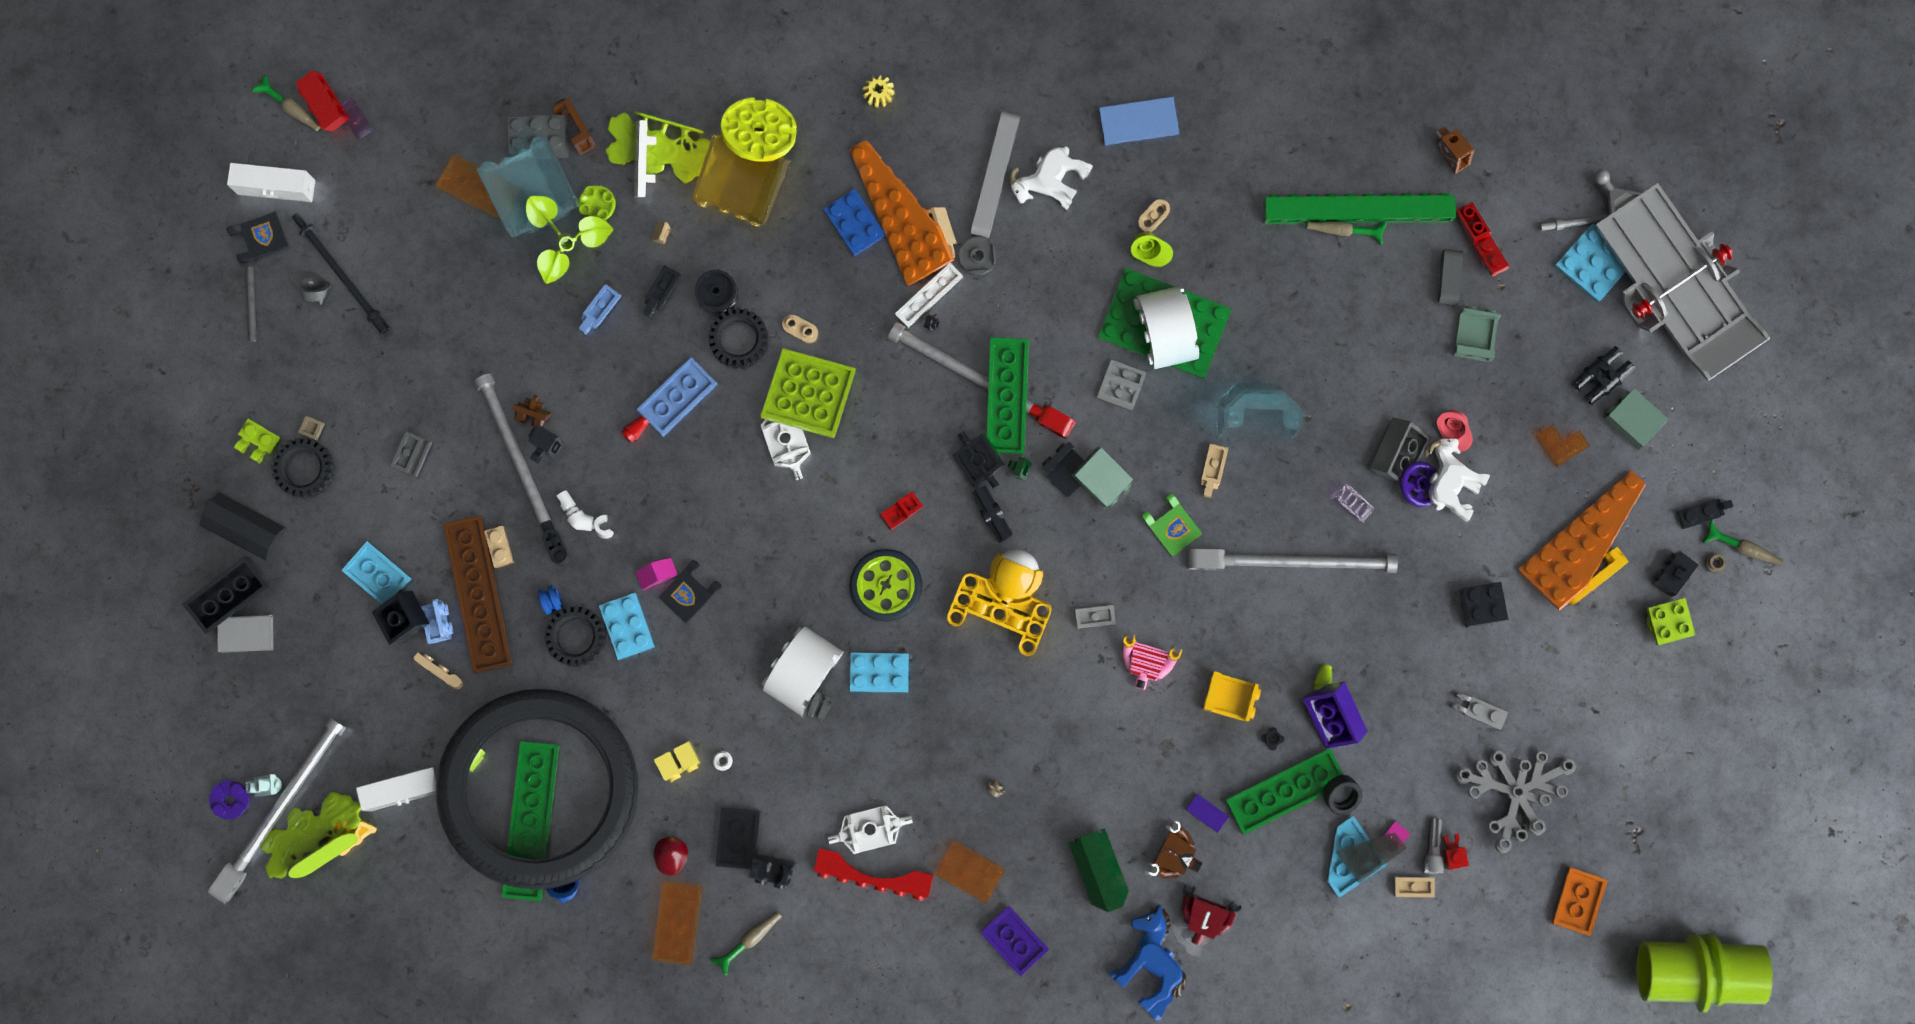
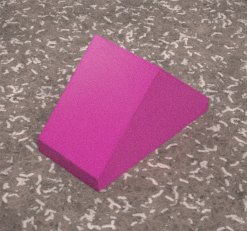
(656, 573)

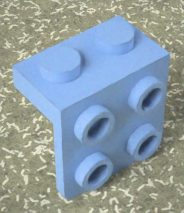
(439, 628)

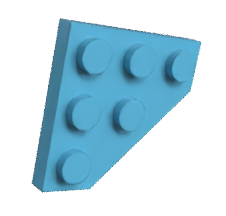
(1339, 876)

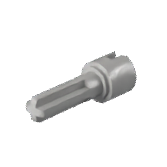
(1434, 861)

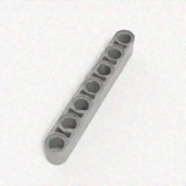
(995, 174)

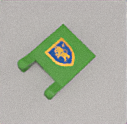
(1174, 528)

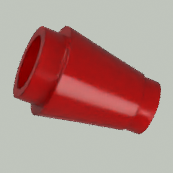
(634, 429)

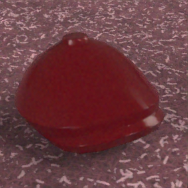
(670, 855)

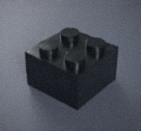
(1483, 604)
(400, 617)

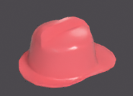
(1455, 426)

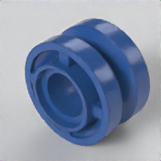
(549, 599)

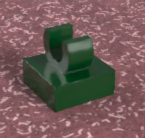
(1020, 468)

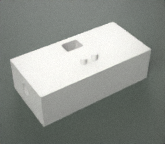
(271, 182)
(398, 790)

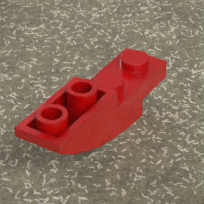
(1481, 240)

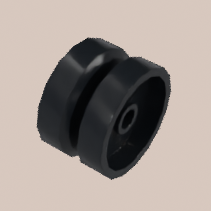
(722, 283)

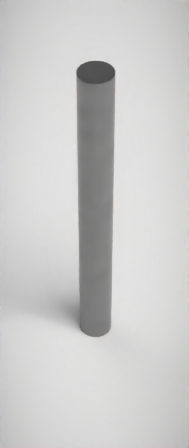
(251, 304)

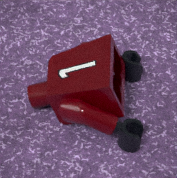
(1206, 917)

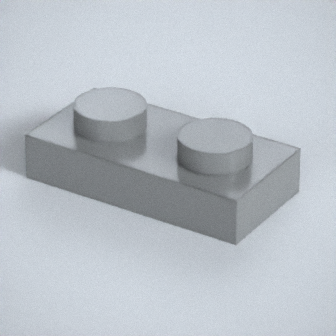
(1095, 616)

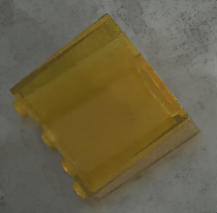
(739, 183)

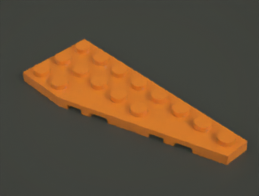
(908, 227)
(1574, 555)

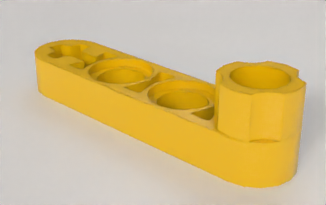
(1615, 560)

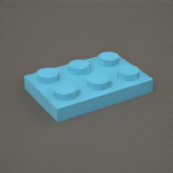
(376, 573)
(627, 626)
(879, 672)

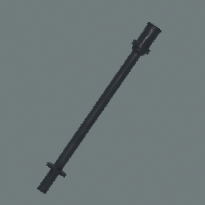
(373, 316)

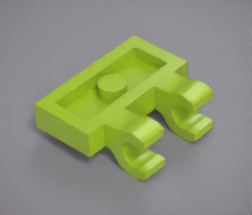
(259, 436)

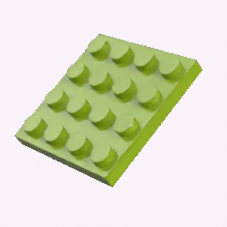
(808, 393)

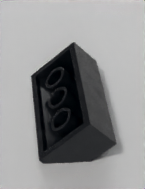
(226, 594)

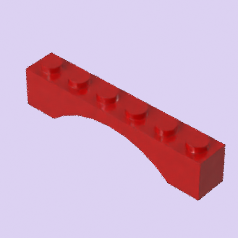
(833, 864)

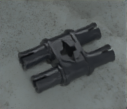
(1596, 369)

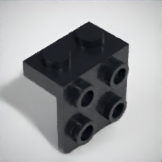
(1061, 467)

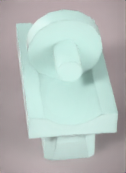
(264, 785)

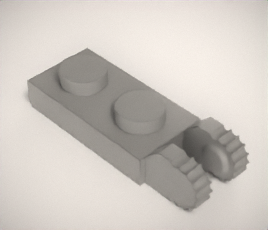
(1481, 711)

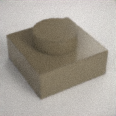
(311, 428)

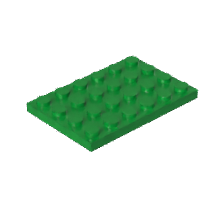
(1125, 329)

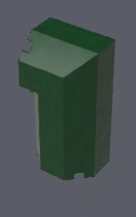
(1099, 870)

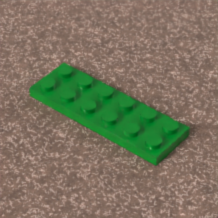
(1008, 394)
(1283, 792)

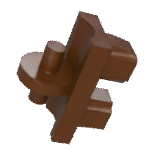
(539, 415)

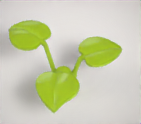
(554, 264)

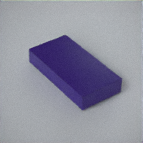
(1207, 813)

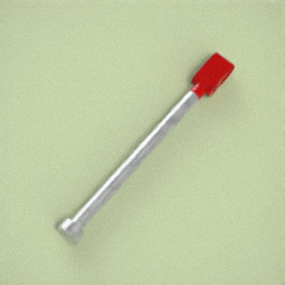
(1046, 417)

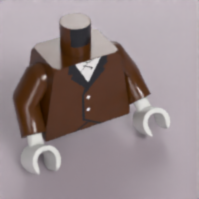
(1175, 854)

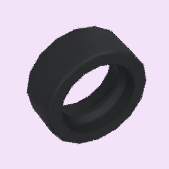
(1351, 802)

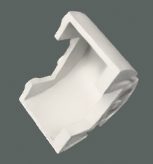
(1168, 327)
(801, 669)

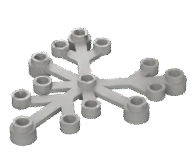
(1537, 781)

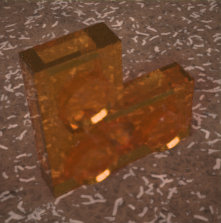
(1560, 449)

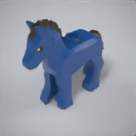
(1156, 960)

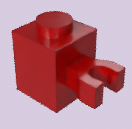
(1454, 856)

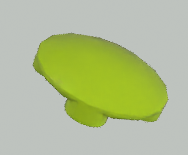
(597, 202)

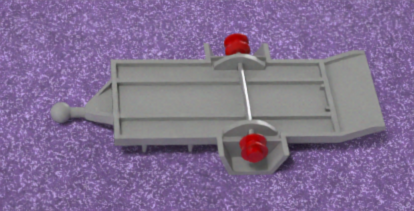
(1677, 279)

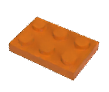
(1579, 901)

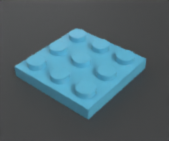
(1591, 265)

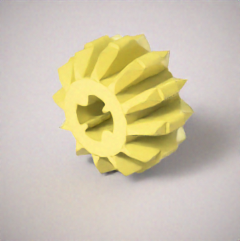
(883, 86)

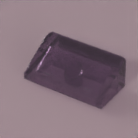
(357, 121)

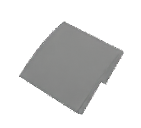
(1121, 385)

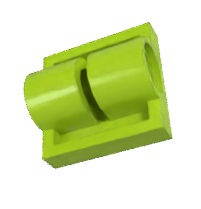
(1670, 621)

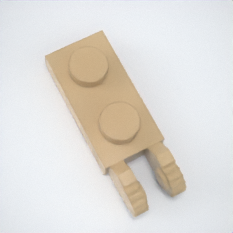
(440, 671)

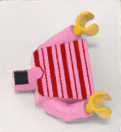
(1147, 661)

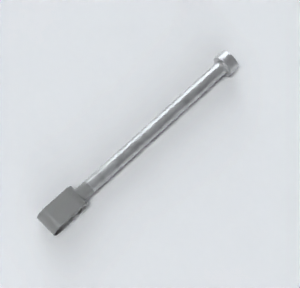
(1217, 560)
(233, 874)

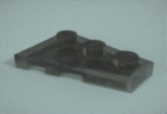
(1370, 855)

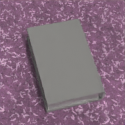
(246, 633)

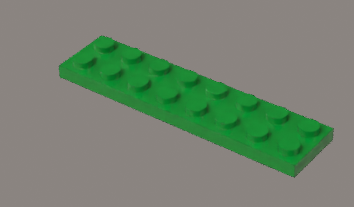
(532, 809)

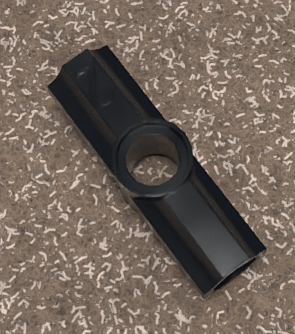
(992, 514)

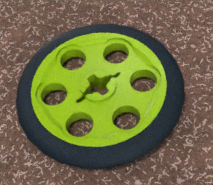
(899, 607)

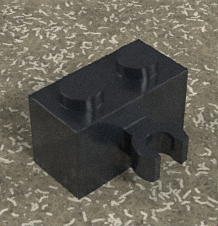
(544, 442)
(1675, 573)

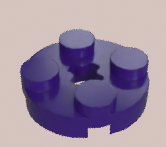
(236, 791)

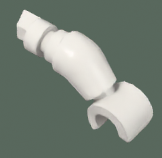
(582, 521)

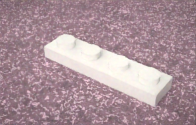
(929, 295)

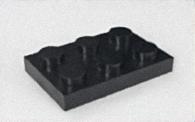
(737, 838)

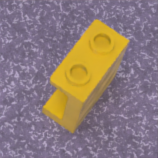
(1231, 697)

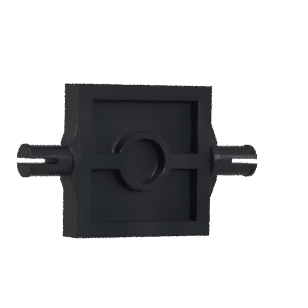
(978, 459)

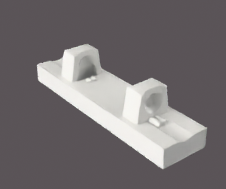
(642, 141)

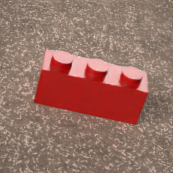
(321, 101)

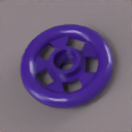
(1406, 486)

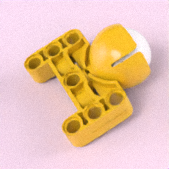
(1013, 580)

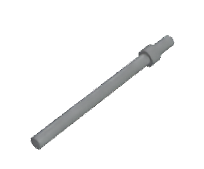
(1560, 224)

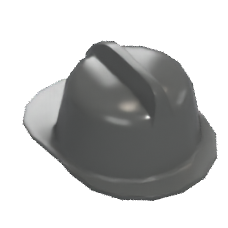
(311, 286)

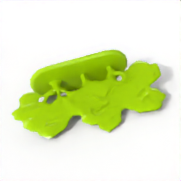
(684, 163)
(304, 834)

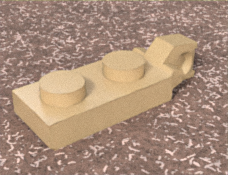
(1213, 468)

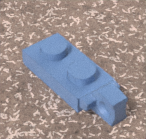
(599, 308)

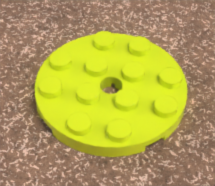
(772, 117)

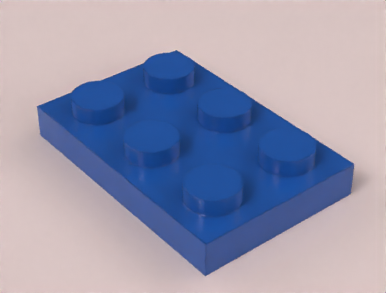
(854, 222)

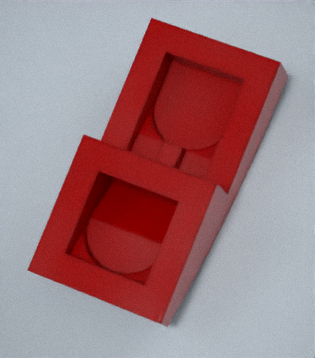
(901, 511)

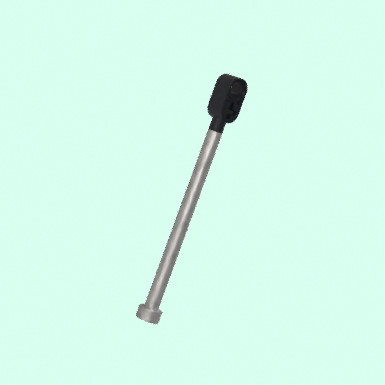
(486, 384)

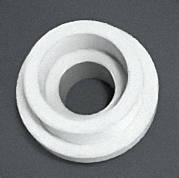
(716, 758)

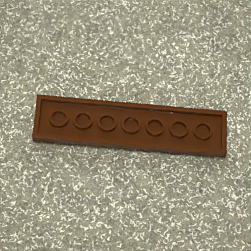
(477, 594)

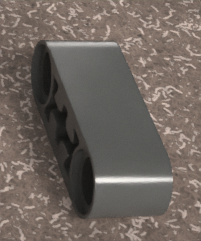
(1450, 276)

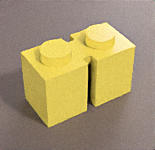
(670, 769)

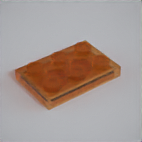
(970, 872)

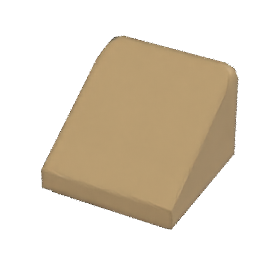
(661, 232)

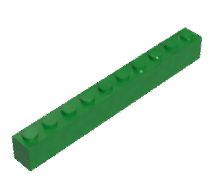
(1359, 208)

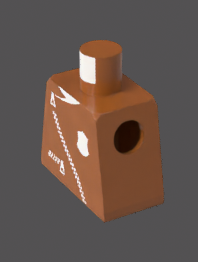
(1455, 149)

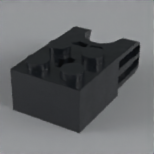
(772, 870)

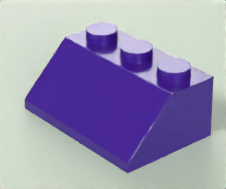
(1335, 715)

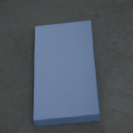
(1139, 121)
(677, 396)

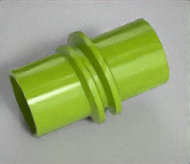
(1704, 972)

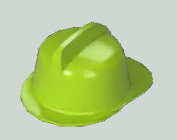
(1151, 249)

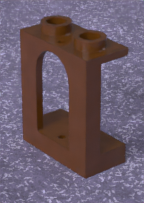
(583, 142)

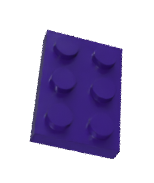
(1014, 941)

